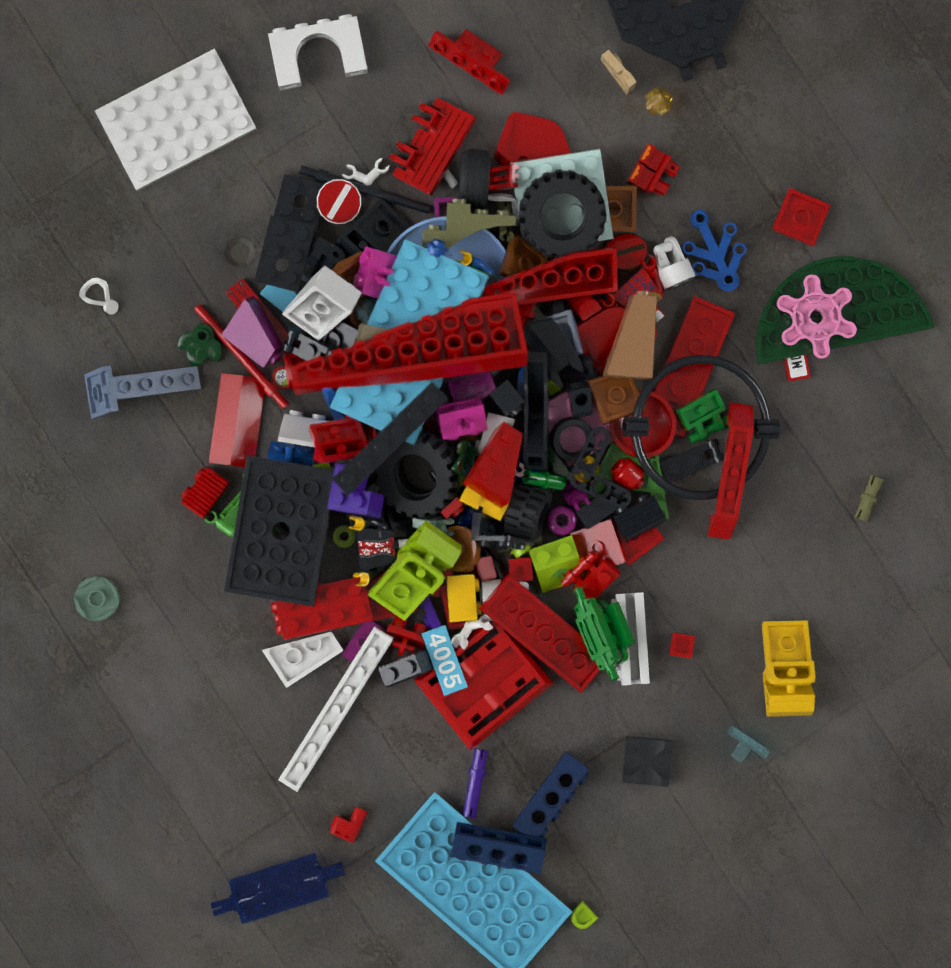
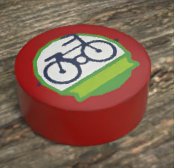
(279, 377)

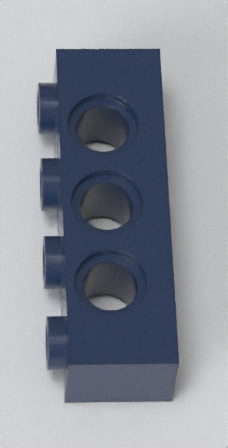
(568, 765)
(492, 839)

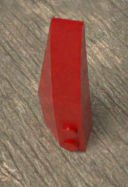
(562, 278)

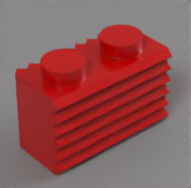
(204, 492)

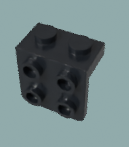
(492, 533)

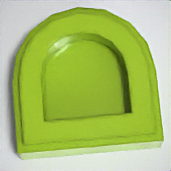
(583, 916)

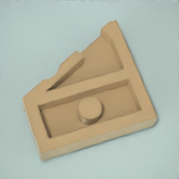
(621, 75)

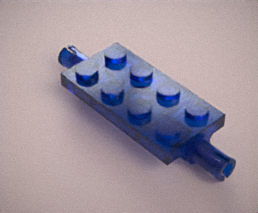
(278, 888)

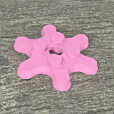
(830, 309)

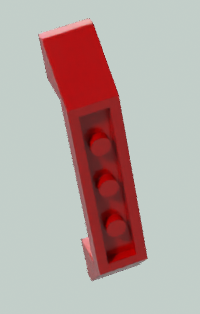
(733, 471)

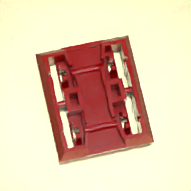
(490, 682)

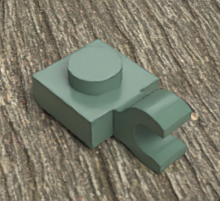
(437, 521)

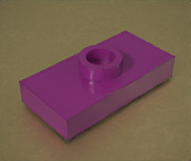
(358, 640)

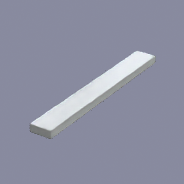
(336, 709)

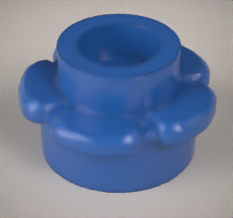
(437, 247)

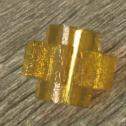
(658, 101)

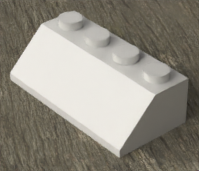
(296, 428)

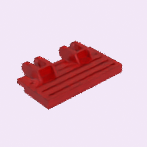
(435, 148)

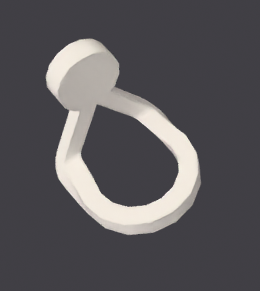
(506, 197)
(109, 306)

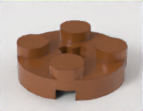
(470, 549)

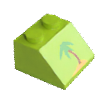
(553, 561)

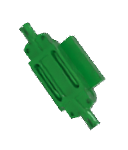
(603, 632)

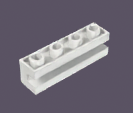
(636, 668)

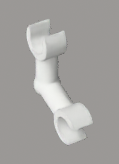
(370, 177)
(469, 626)

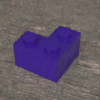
(358, 502)

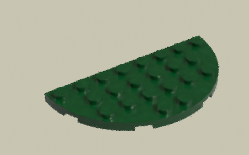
(880, 306)

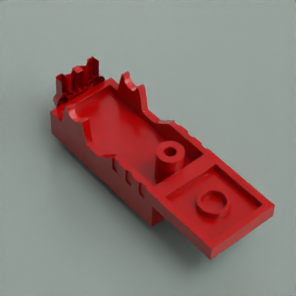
(336, 607)

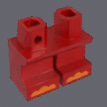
(649, 170)

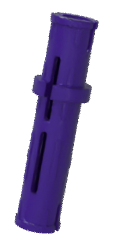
(475, 782)

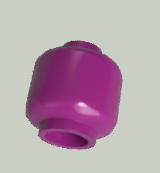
(563, 512)

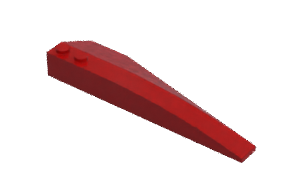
(458, 341)

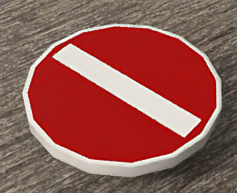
(338, 201)

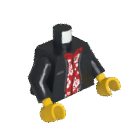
(374, 547)

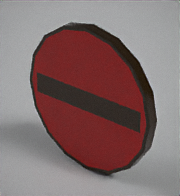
(629, 251)

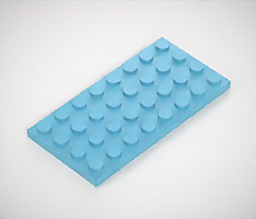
(417, 288)
(491, 907)

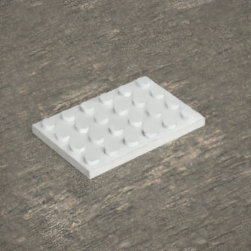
(175, 120)

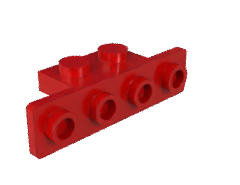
(472, 56)

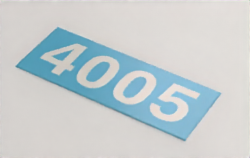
(444, 660)

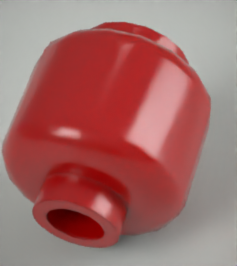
(627, 474)

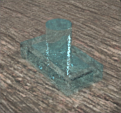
(746, 745)

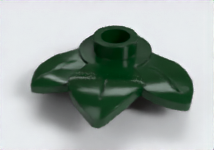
(198, 348)
(466, 460)

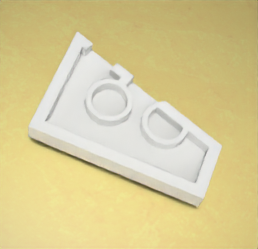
(302, 656)

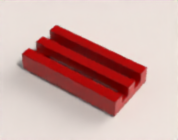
(510, 178)

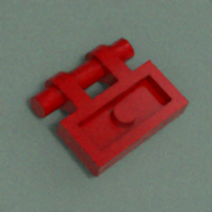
(595, 580)

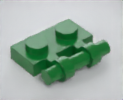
(700, 410)

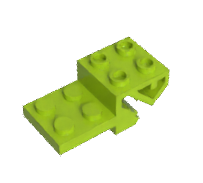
(416, 570)

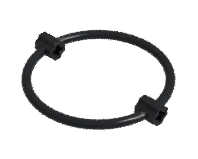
(639, 426)

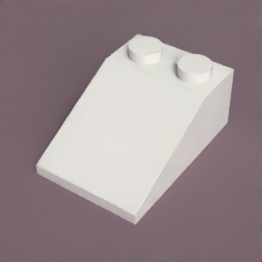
(322, 303)

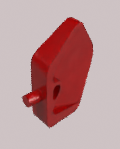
(529, 138)
(599, 333)

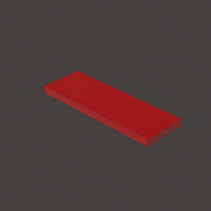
(699, 334)
(541, 632)

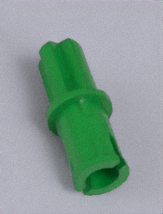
(544, 480)

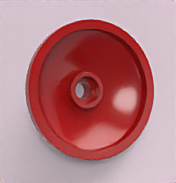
(661, 431)

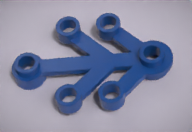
(715, 253)

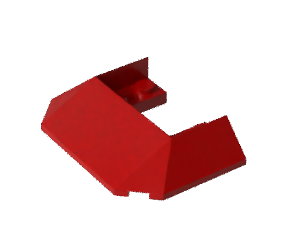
(336, 438)

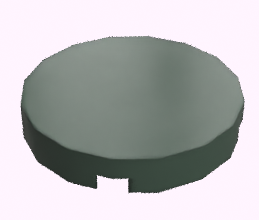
(96, 598)

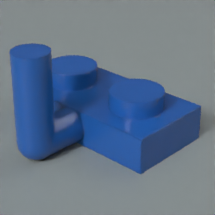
(291, 453)

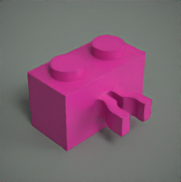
(373, 271)
(461, 418)

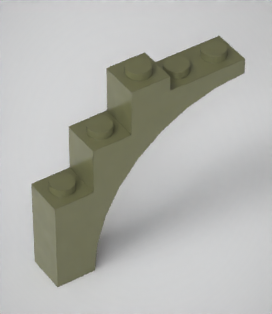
(462, 223)

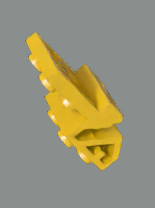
(788, 669)

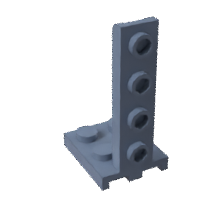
(105, 390)

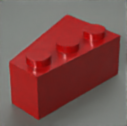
(496, 466)

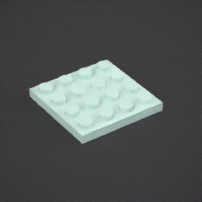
(564, 212)

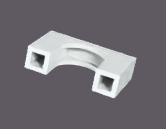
(287, 43)

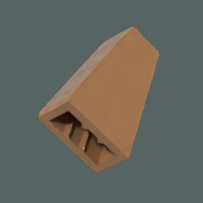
(634, 343)

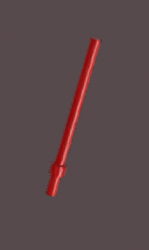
(270, 389)

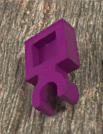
(574, 496)

